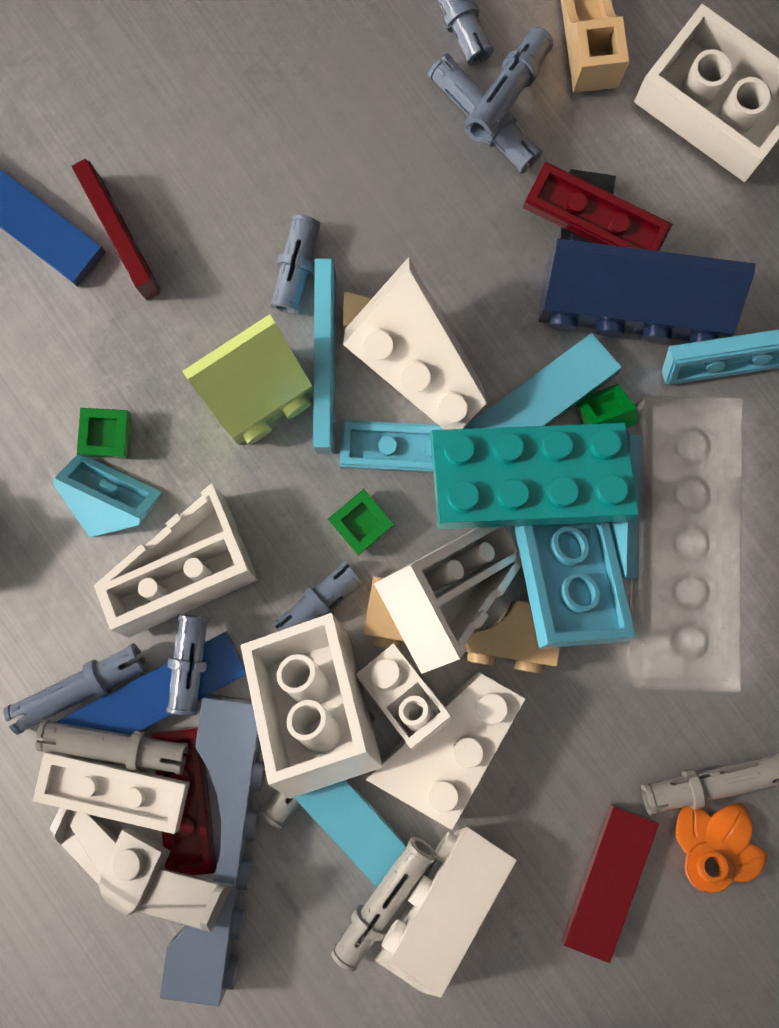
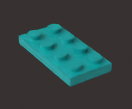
(532, 476)

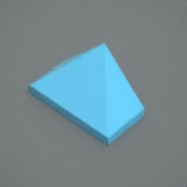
(103, 497)

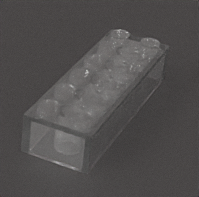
(688, 545)

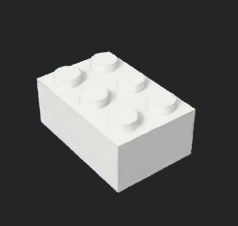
(717, 92)
(309, 707)

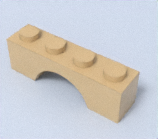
(594, 44)
(509, 637)

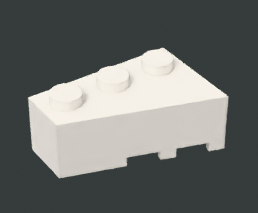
(415, 351)
(179, 569)
(448, 593)
(451, 763)
(445, 911)

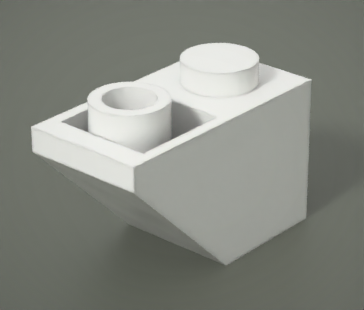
(404, 697)

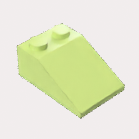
(252, 382)

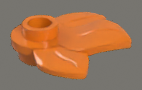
(723, 839)

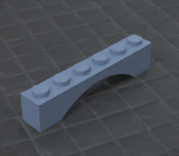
(198, 961)

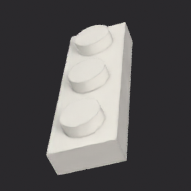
(111, 792)

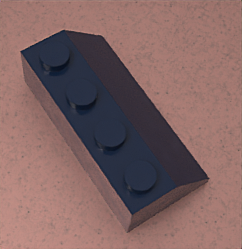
(642, 292)

